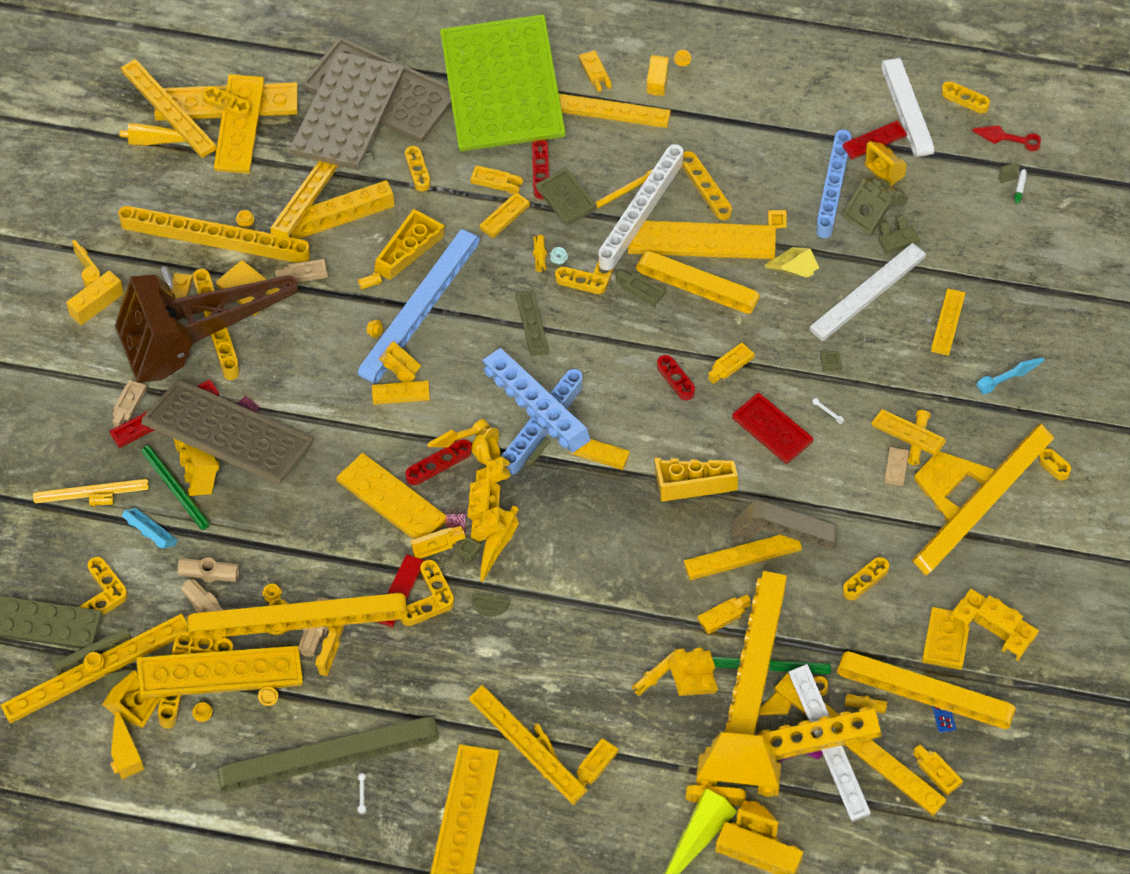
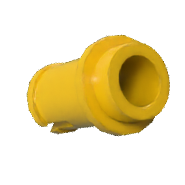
(370, 280)
(100, 499)

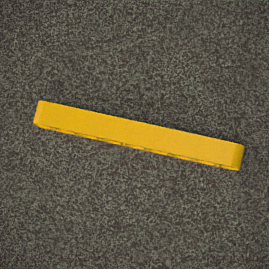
(926, 690)

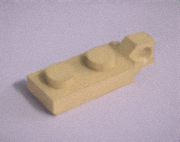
(305, 270)
(128, 402)

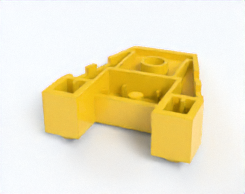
(740, 760)

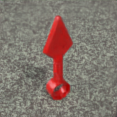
(996, 134)

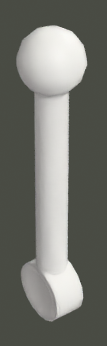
(839, 419)
(361, 809)

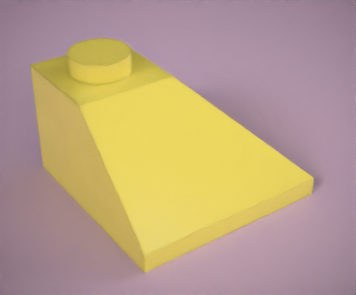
(794, 262)

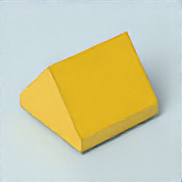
(777, 218)

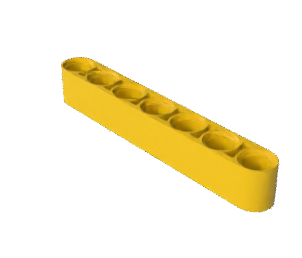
(698, 282)
(223, 347)

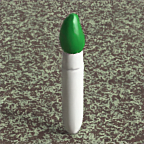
(1020, 186)

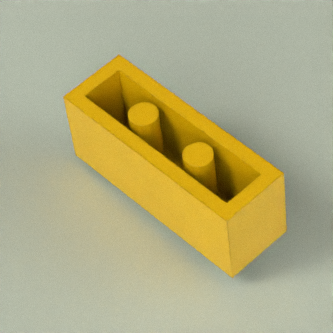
(95, 297)

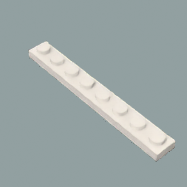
(867, 292)
(835, 757)

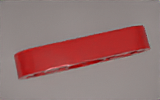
(676, 385)

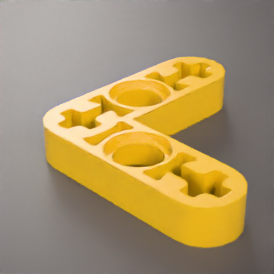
(596, 277)
(108, 593)
(435, 600)

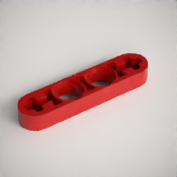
(539, 168)
(436, 459)

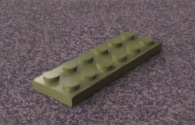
(48, 623)

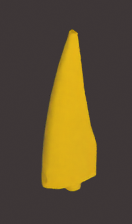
(148, 134)
(498, 540)

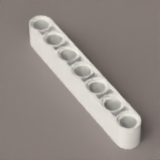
(907, 107)

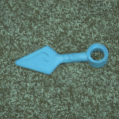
(988, 384)

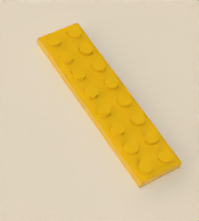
(276, 100)
(705, 240)
(218, 671)
(465, 811)

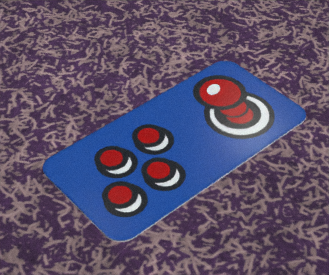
(944, 720)

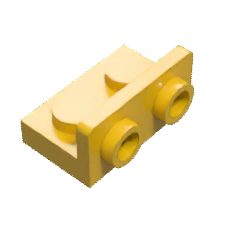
(399, 362)

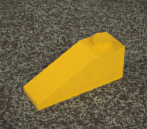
(123, 751)

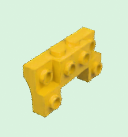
(484, 499)
(997, 619)

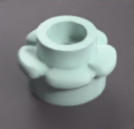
(558, 251)

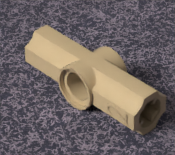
(218, 571)
(201, 600)
(311, 638)

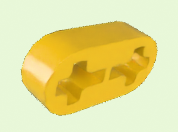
(1054, 464)

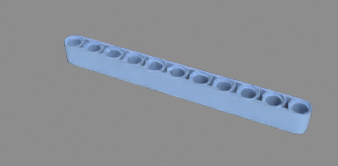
(420, 302)

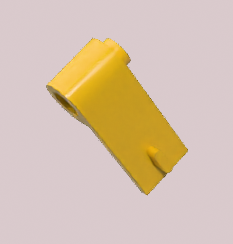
(91, 272)

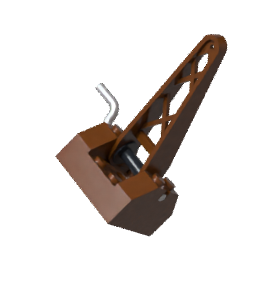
(149, 317)

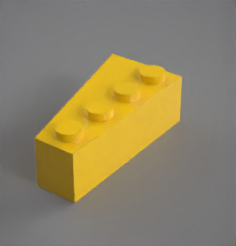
(410, 241)
(199, 468)
(694, 478)

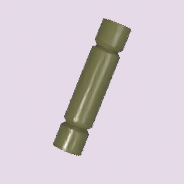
(536, 453)

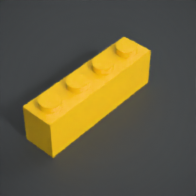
(758, 850)

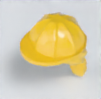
(486, 447)

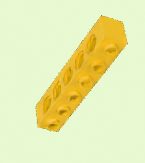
(344, 209)
(828, 739)

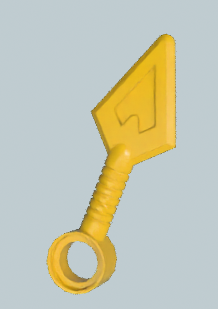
(451, 436)
(778, 705)

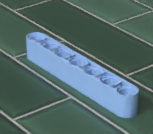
(833, 185)
(529, 443)

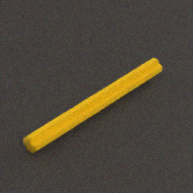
(84, 491)

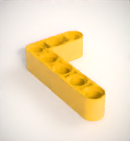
(173, 706)

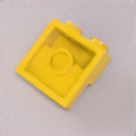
(693, 672)

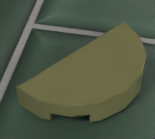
(489, 605)

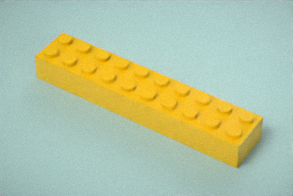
(756, 654)

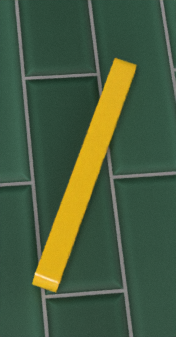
(214, 234)
(982, 499)
(297, 616)

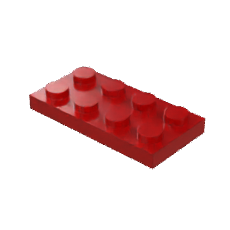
(772, 428)

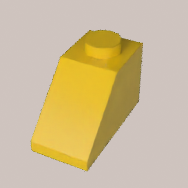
(657, 75)

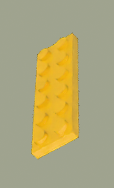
(239, 134)
(391, 498)

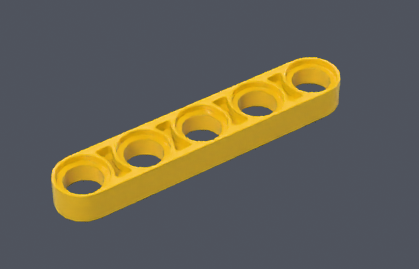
(706, 193)

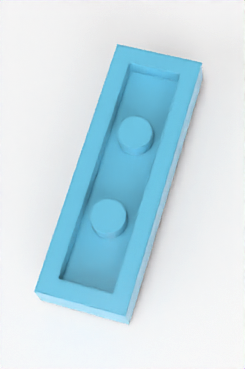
(149, 528)

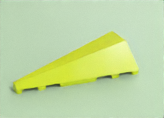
(703, 826)

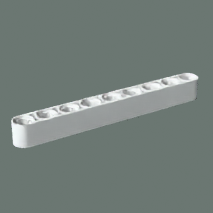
(640, 207)

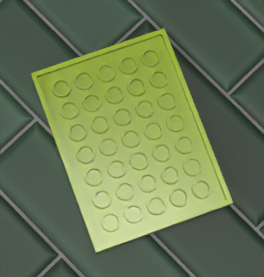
(502, 83)

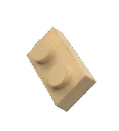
(896, 466)

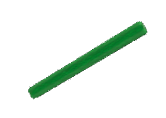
(175, 487)
(775, 665)

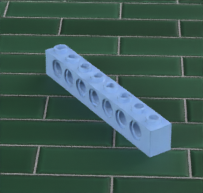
(536, 400)

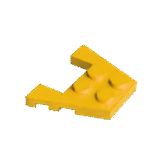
(943, 475)

